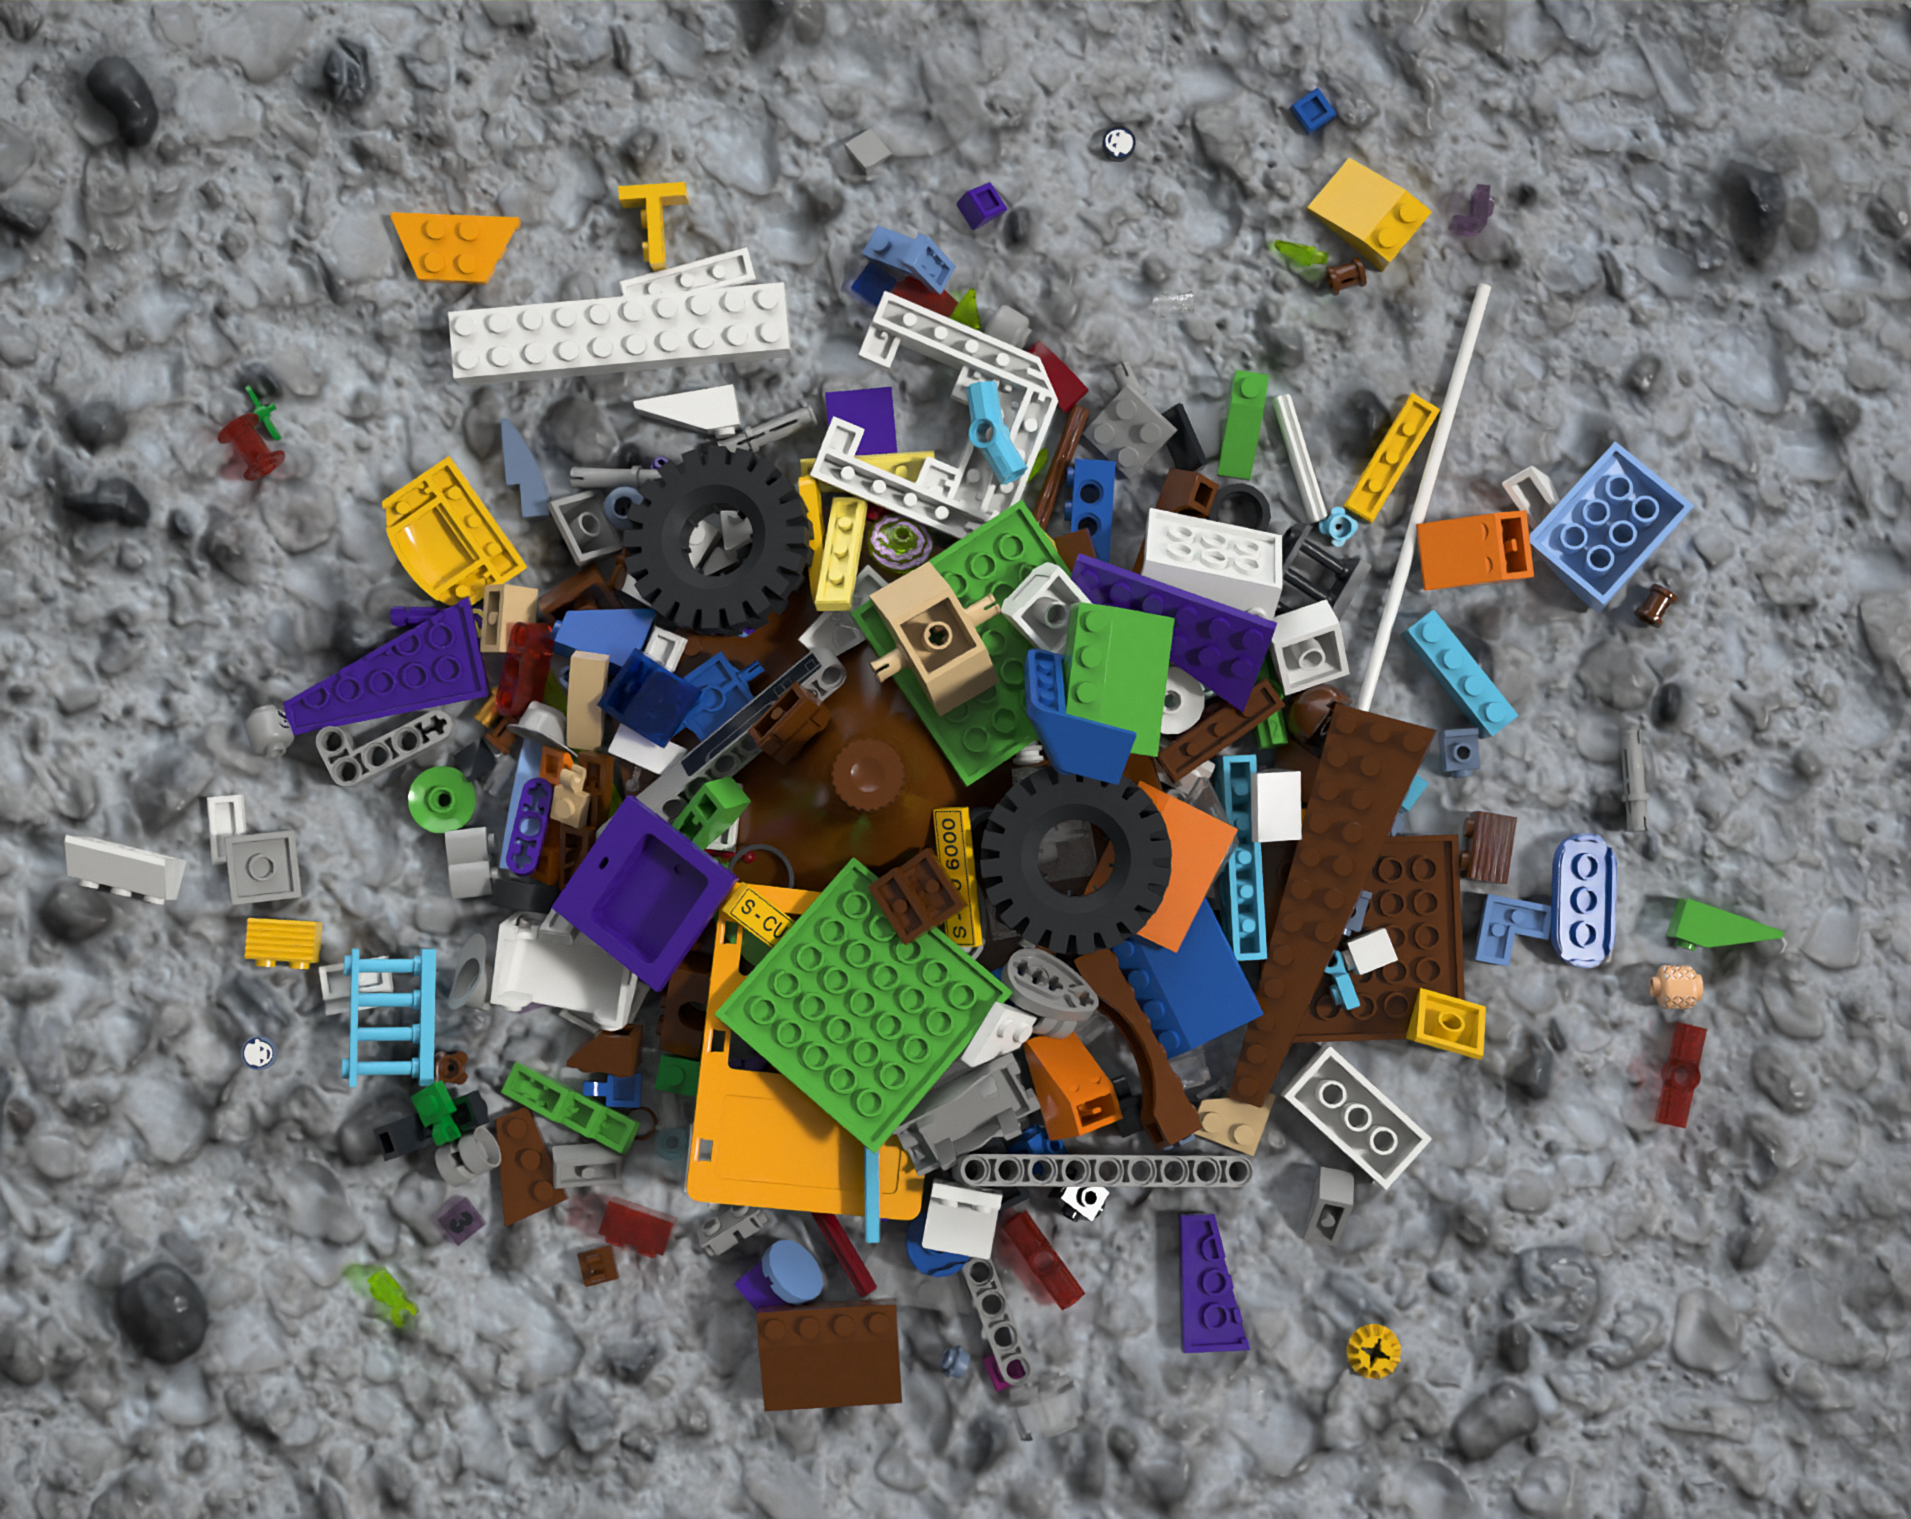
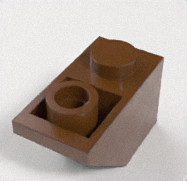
(610, 1052)

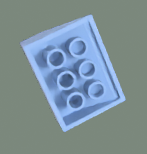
(1608, 526)

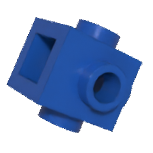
(1036, 1141)

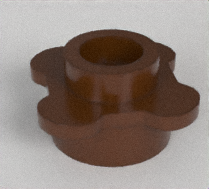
(442, 1062)

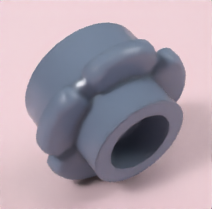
(954, 1362)

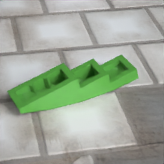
(570, 1108)

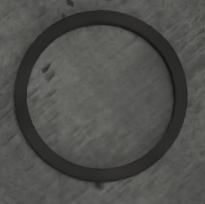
(779, 854)

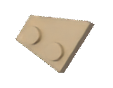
(1233, 1122)

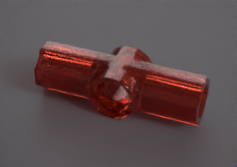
(1676, 1098)
(1057, 1276)

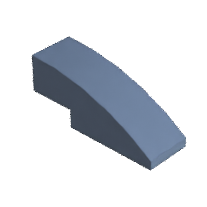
(525, 474)

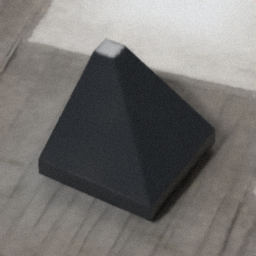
(475, 760)

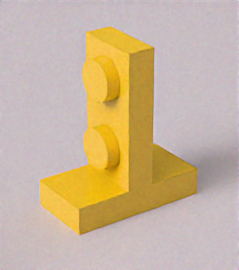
(654, 198)

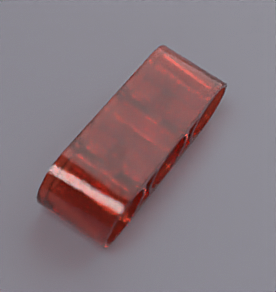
(525, 668)

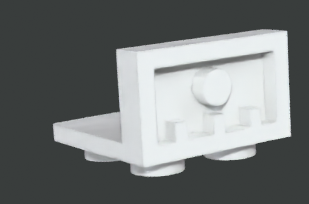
(961, 1219)

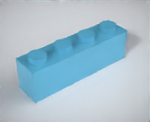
(1459, 674)

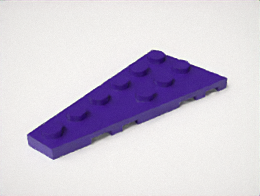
(1209, 639)
(413, 672)

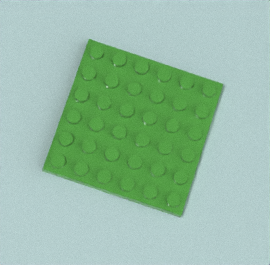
(984, 562)
(860, 1012)

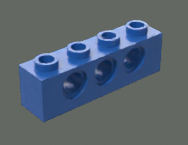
(1100, 477)

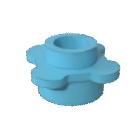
(1348, 526)

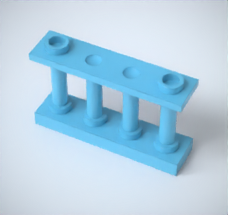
(420, 1033)

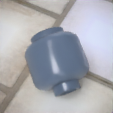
(616, 503)

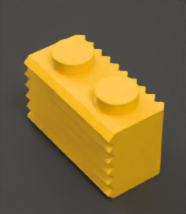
(283, 941)

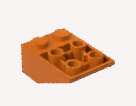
(1475, 551)
(1070, 1087)

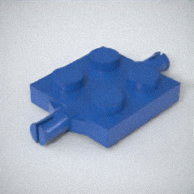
(723, 694)

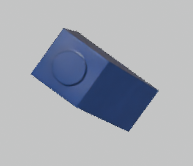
(603, 632)

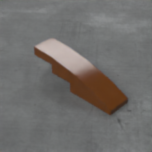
(578, 842)

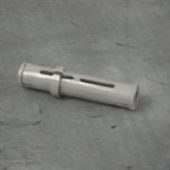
(804, 418)
(612, 477)
(1634, 783)

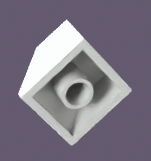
(1308, 647)

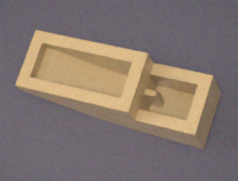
(585, 689)

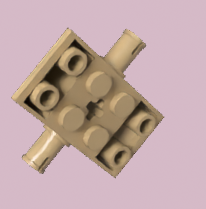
(945, 672)

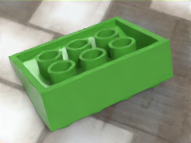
(1118, 669)

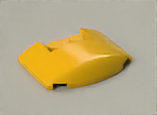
(449, 536)

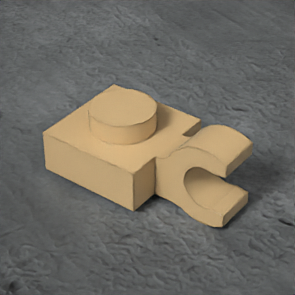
(569, 801)

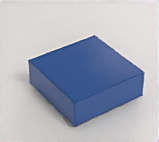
(1312, 111)

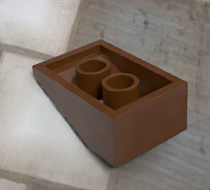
(580, 592)

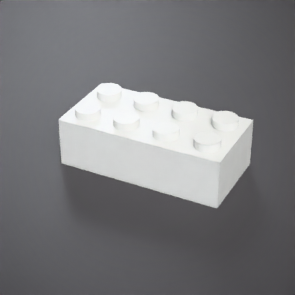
(1355, 1116)

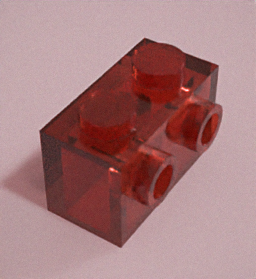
(637, 1226)

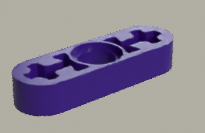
(543, 804)

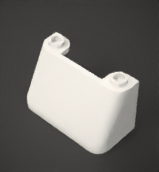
(559, 974)

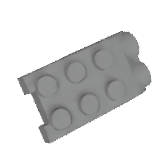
(966, 1115)

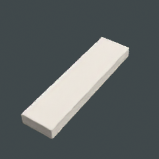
(713, 272)

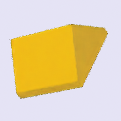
(1448, 1024)

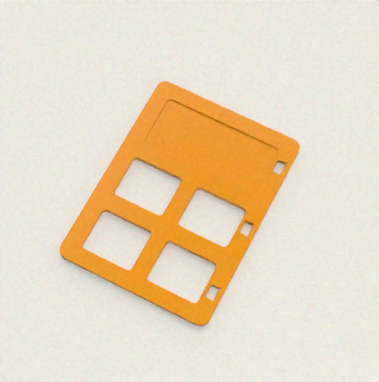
(769, 1136)

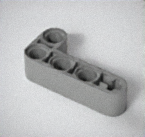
(392, 744)

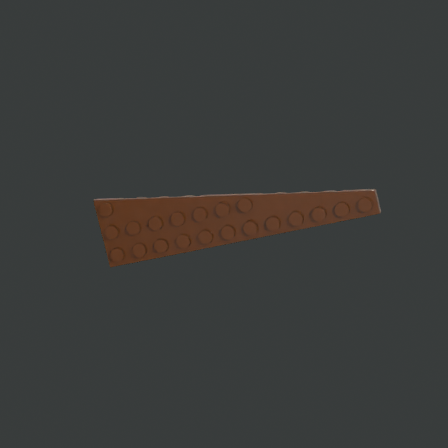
(1349, 814)

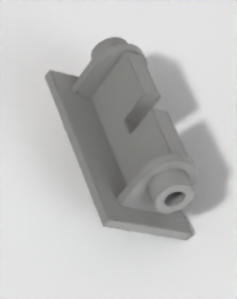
(717, 1232)

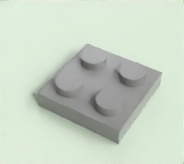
(1129, 431)
(262, 867)

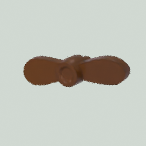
(619, 574)

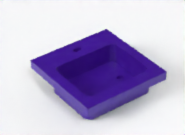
(649, 895)

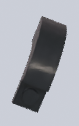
(410, 1134)

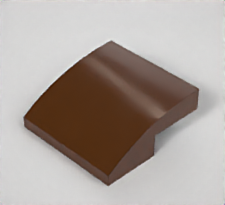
(918, 896)

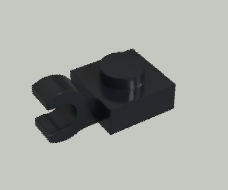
(1129, 1106)

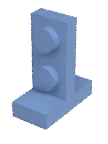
(910, 256)

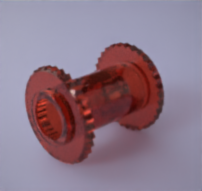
(250, 445)

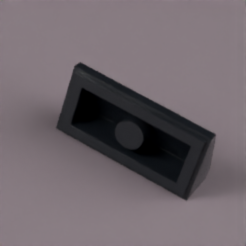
(1184, 443)

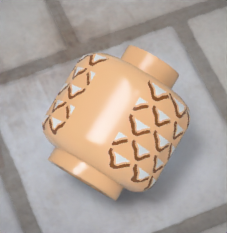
(1676, 987)

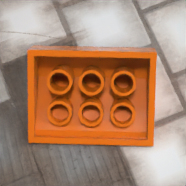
(1198, 851)

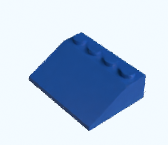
(1189, 992)

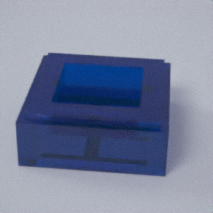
(872, 284)

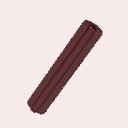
(845, 1253)

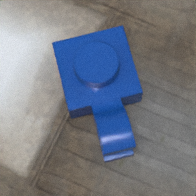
(618, 1091)

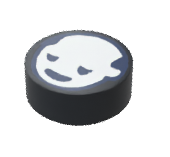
(1118, 144)

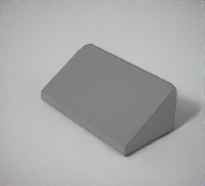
(586, 1165)

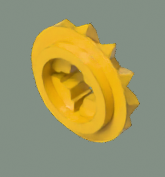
(1367, 1337)

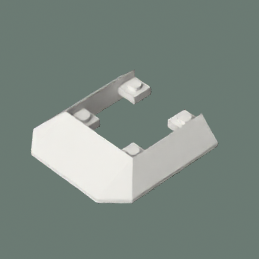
(944, 496)

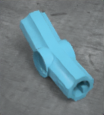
(1000, 450)

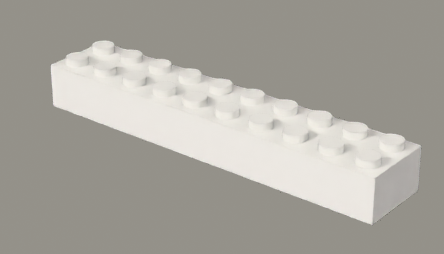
(620, 334)

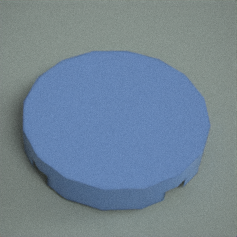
(793, 1272)

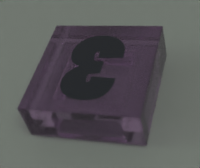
(462, 1221)

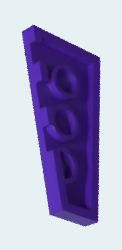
(1207, 1299)

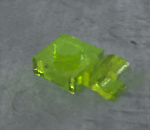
(388, 1290)

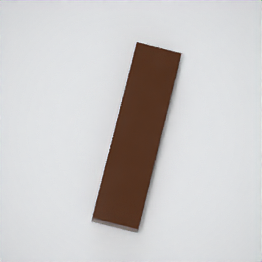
(1218, 732)

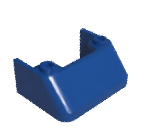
(1070, 741)

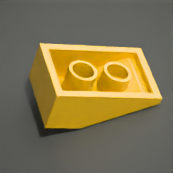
(1369, 212)

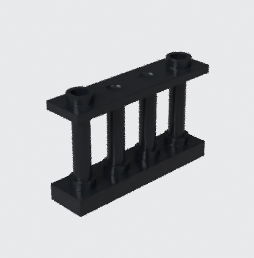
(1348, 573)

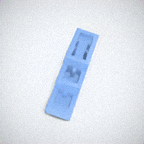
(527, 768)

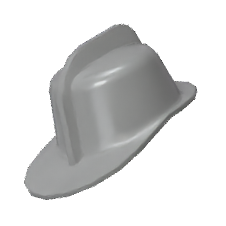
(544, 726)
(472, 977)

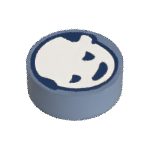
(259, 1052)

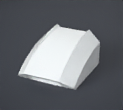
(1042, 607)

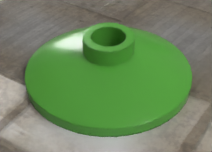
(425, 795)

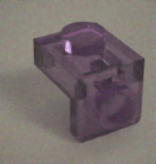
(1480, 208)

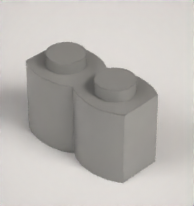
(472, 862)

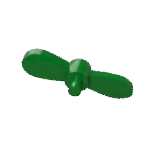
(264, 413)

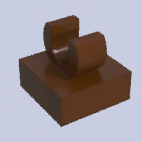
(598, 1265)

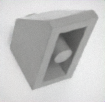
(1329, 1206)

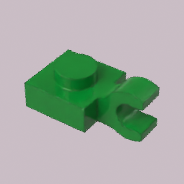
(434, 1109)

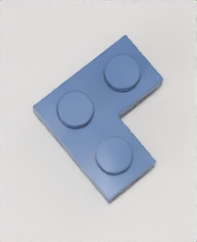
(1503, 919)

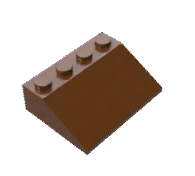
(829, 1354)

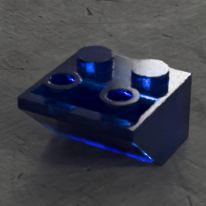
(649, 698)

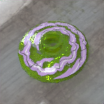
(896, 553)

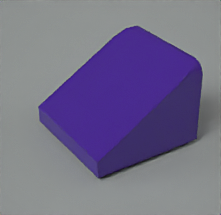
(981, 205)

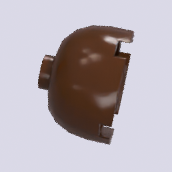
(1312, 712)

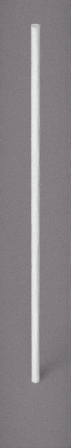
(1423, 497)

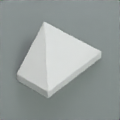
(1532, 492)

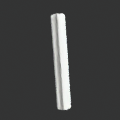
(1299, 458)

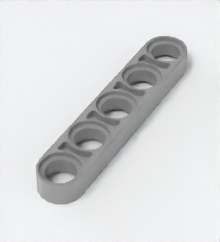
(1002, 1318)

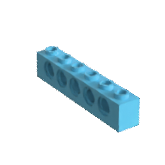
(1242, 876)

